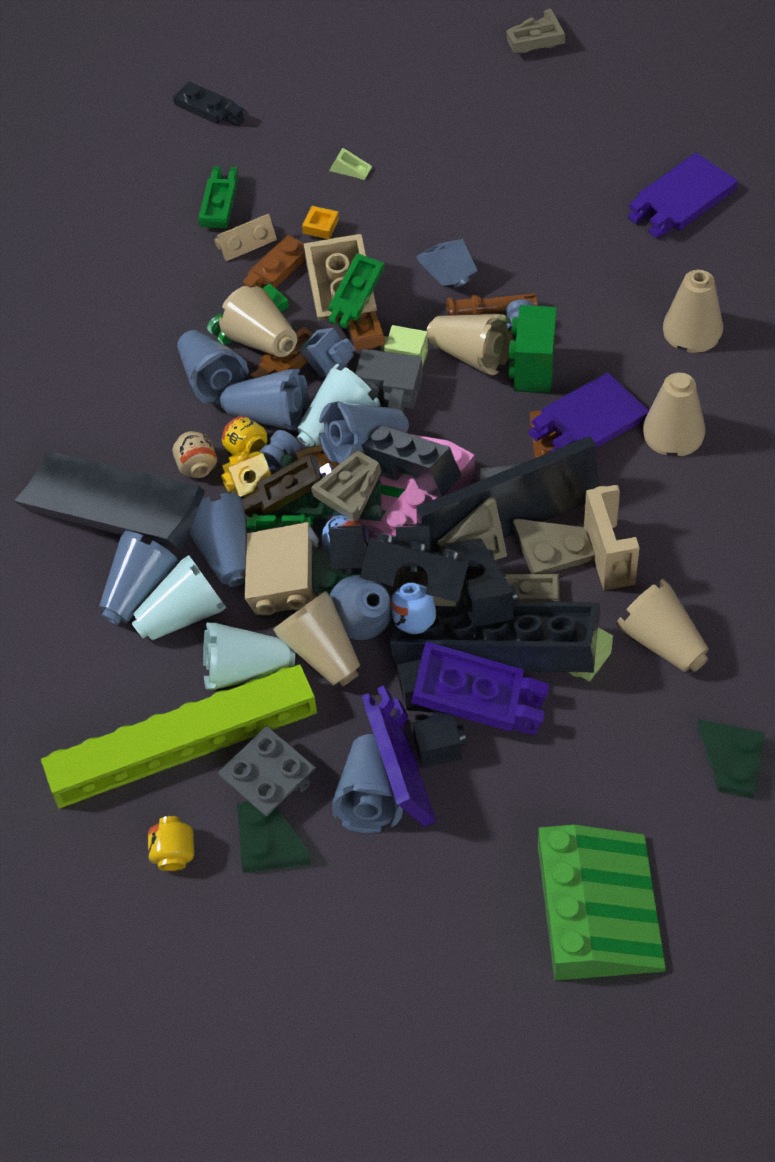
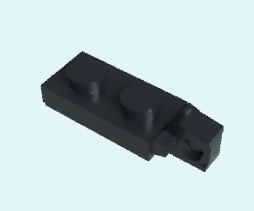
(208, 105)

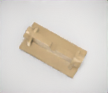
(246, 237)

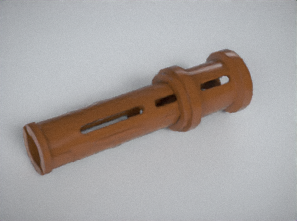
(479, 306)

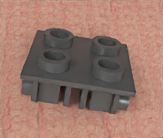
(267, 771)

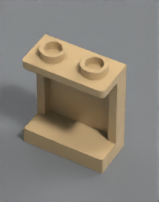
(613, 559)
(279, 568)

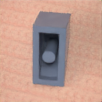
(448, 263)

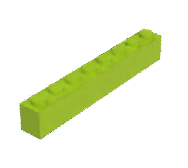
(178, 735)

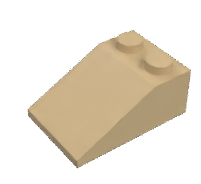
(327, 266)

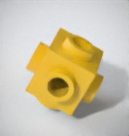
(256, 469)

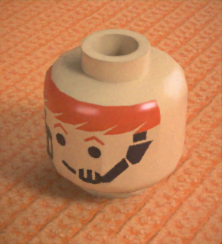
(194, 454)

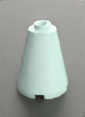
(337, 386)
(177, 602)
(241, 655)

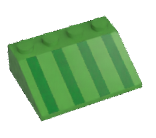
(598, 902)

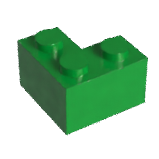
(533, 349)

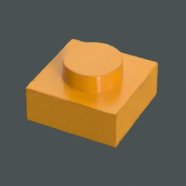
(320, 222)

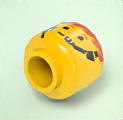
(244, 435)
(170, 844)

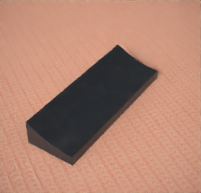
(526, 492)
(113, 499)
(536, 639)

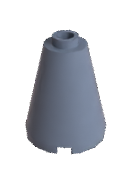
(209, 365)
(269, 399)
(352, 424)
(222, 537)
(134, 576)
(358, 617)
(364, 790)

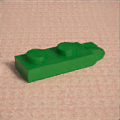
(355, 290)

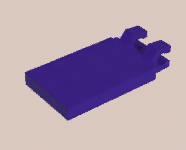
(682, 195)
(594, 410)
(478, 689)
(399, 756)

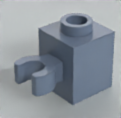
(326, 350)

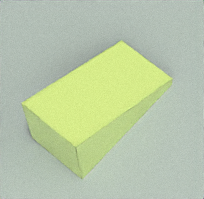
(350, 165)

